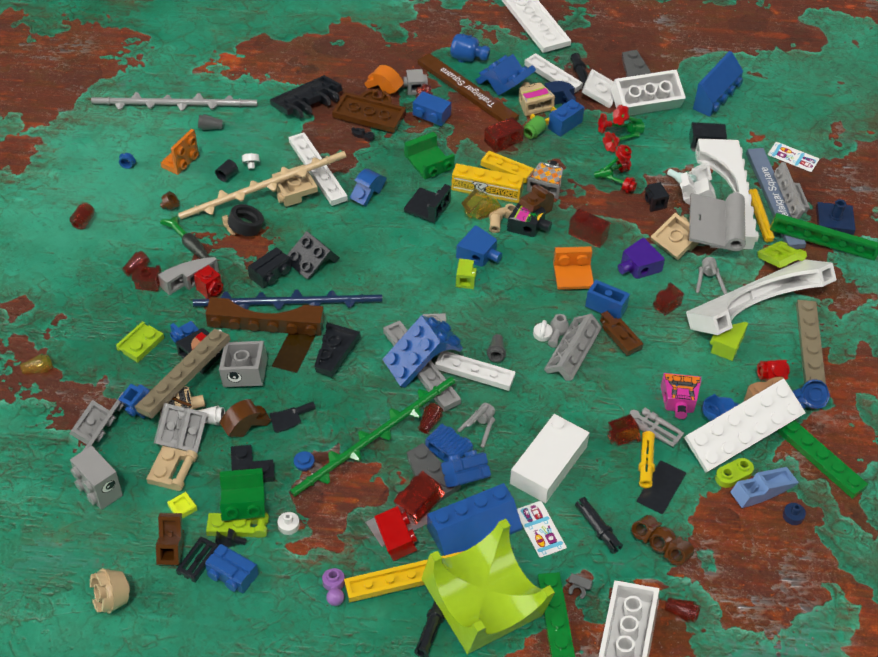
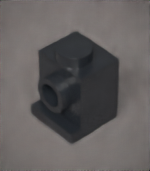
(656, 196)

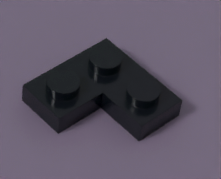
(242, 459)

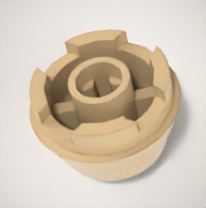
(110, 590)

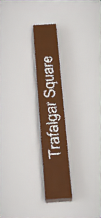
(466, 88)

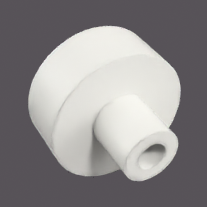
(250, 159)
(288, 523)

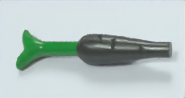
(188, 239)

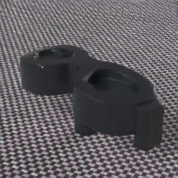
(360, 133)

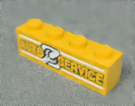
(493, 183)

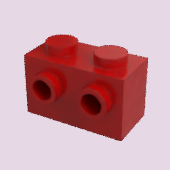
(395, 533)

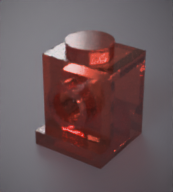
(147, 278)
(668, 299)
(624, 430)

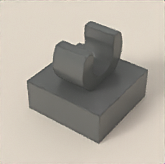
(580, 582)

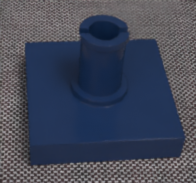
(836, 216)

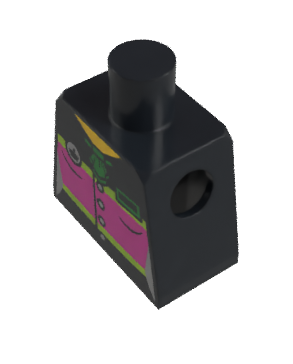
(527, 222)

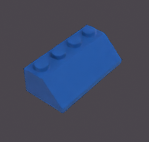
(718, 85)
(472, 519)

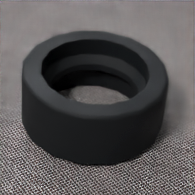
(247, 212)

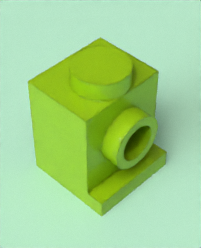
(466, 274)

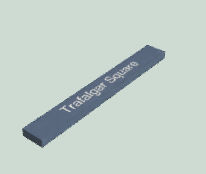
(771, 190)

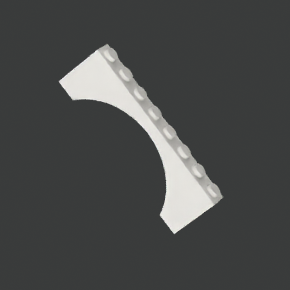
(727, 161)
(718, 313)

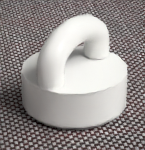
(542, 331)

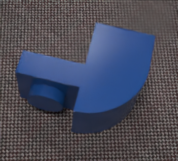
(367, 183)

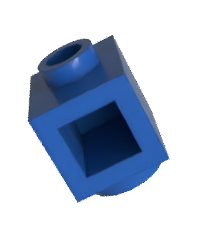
(132, 397)

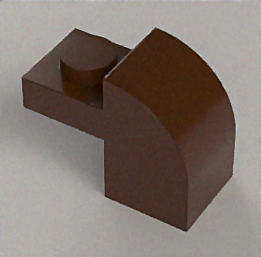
(538, 198)
(242, 416)
(170, 540)

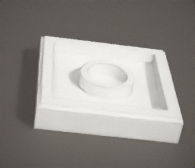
(599, 88)

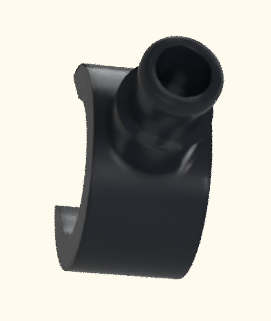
(230, 539)

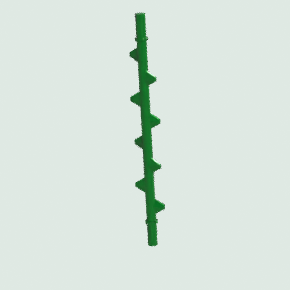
(365, 438)

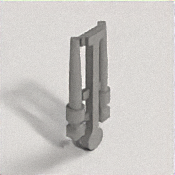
(644, 425)

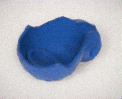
(812, 394)
(715, 406)

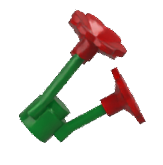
(620, 115)

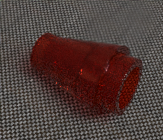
(136, 260)
(431, 415)
(683, 609)

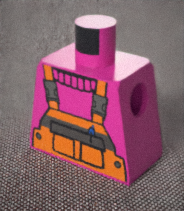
(680, 393)

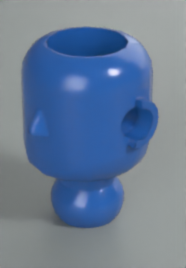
(467, 48)

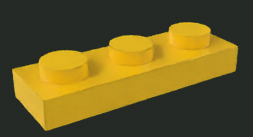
(503, 164)

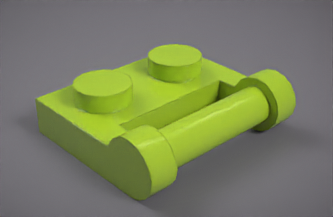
(781, 254)

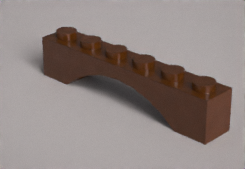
(302, 320)

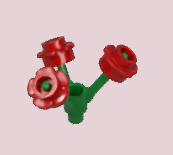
(623, 164)

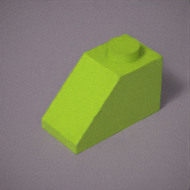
(728, 342)

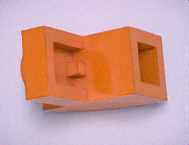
(385, 78)

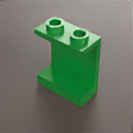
(427, 157)
(242, 494)

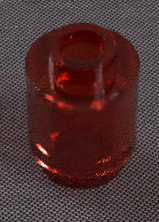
(82, 216)

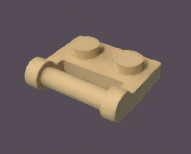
(166, 465)

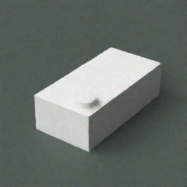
(649, 92)
(549, 458)
(630, 621)

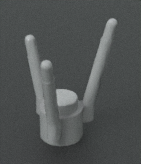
(710, 268)
(482, 415)

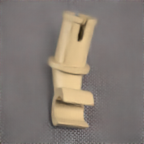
(496, 217)

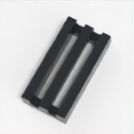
(200, 569)

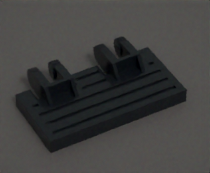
(300, 98)

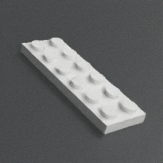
(538, 24)
(744, 425)

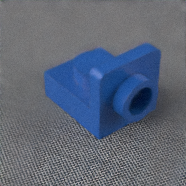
(183, 331)

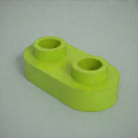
(736, 472)

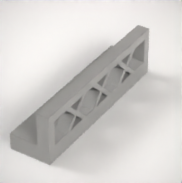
(574, 346)

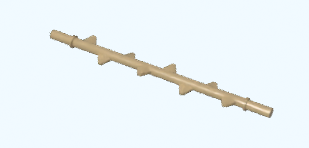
(271, 183)

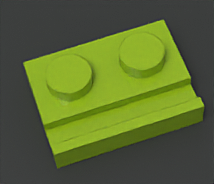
(140, 341)

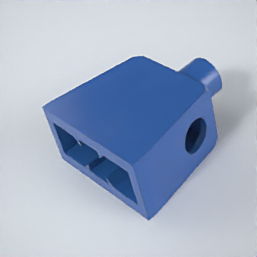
(478, 246)

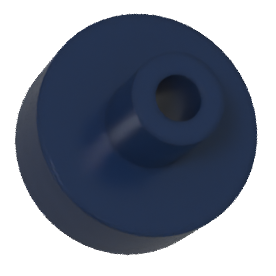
(794, 513)

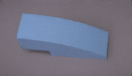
(763, 486)

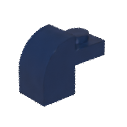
(562, 91)

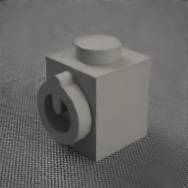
(414, 79)

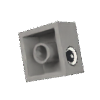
(243, 364)
(95, 478)

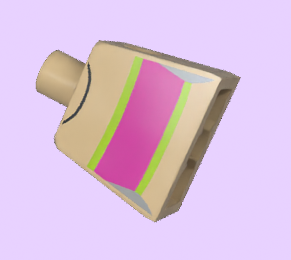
(535, 98)

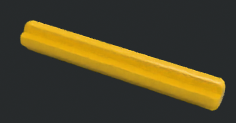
(761, 216)

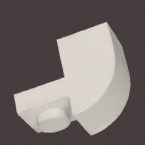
(701, 187)

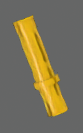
(646, 477)

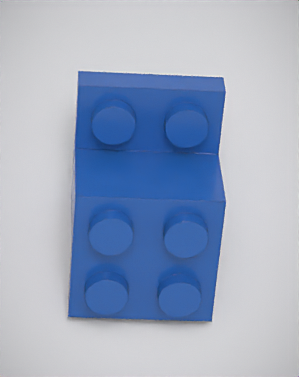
(505, 74)

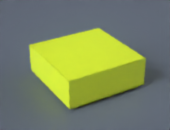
(182, 504)

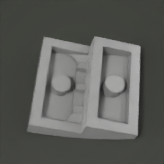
(180, 427)

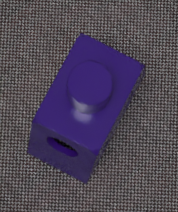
(641, 260)

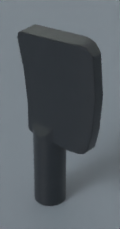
(289, 418)

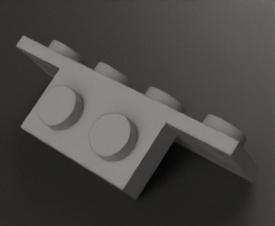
(791, 192)
(92, 422)

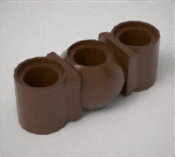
(653, 536)

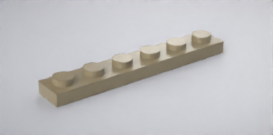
(810, 341)
(182, 373)

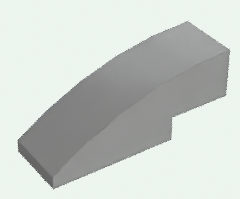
(183, 274)

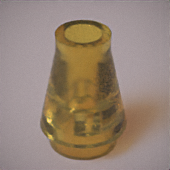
(38, 364)

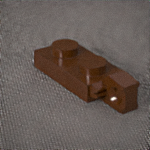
(621, 333)

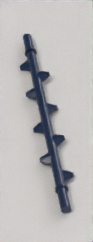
(296, 298)

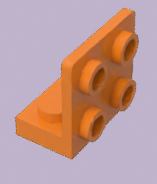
(181, 153)
(573, 267)

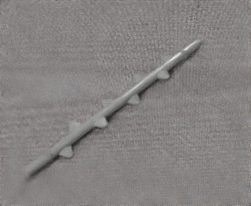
(167, 100)

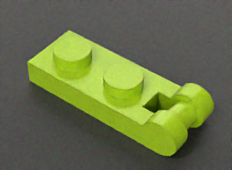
(241, 527)

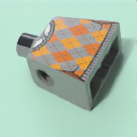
(547, 176)

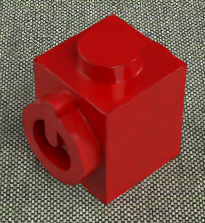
(208, 282)
(773, 368)

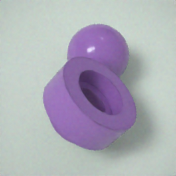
(334, 585)

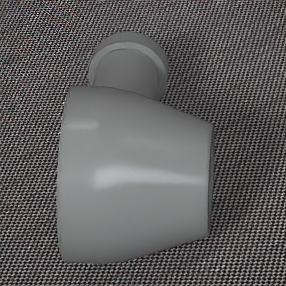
(559, 326)

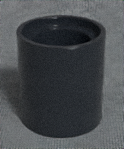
(226, 170)

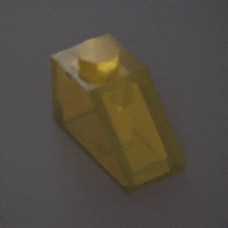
(480, 204)

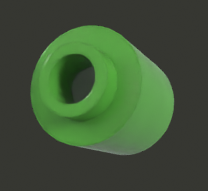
(534, 127)

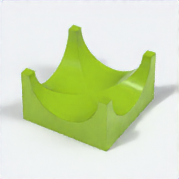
(484, 590)

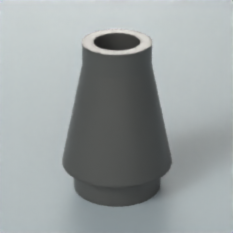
(209, 123)
(496, 349)

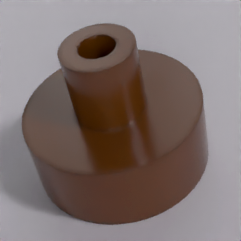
(169, 201)

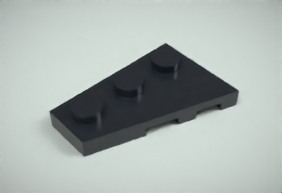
(335, 348)

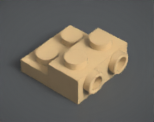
(292, 190)
(674, 236)

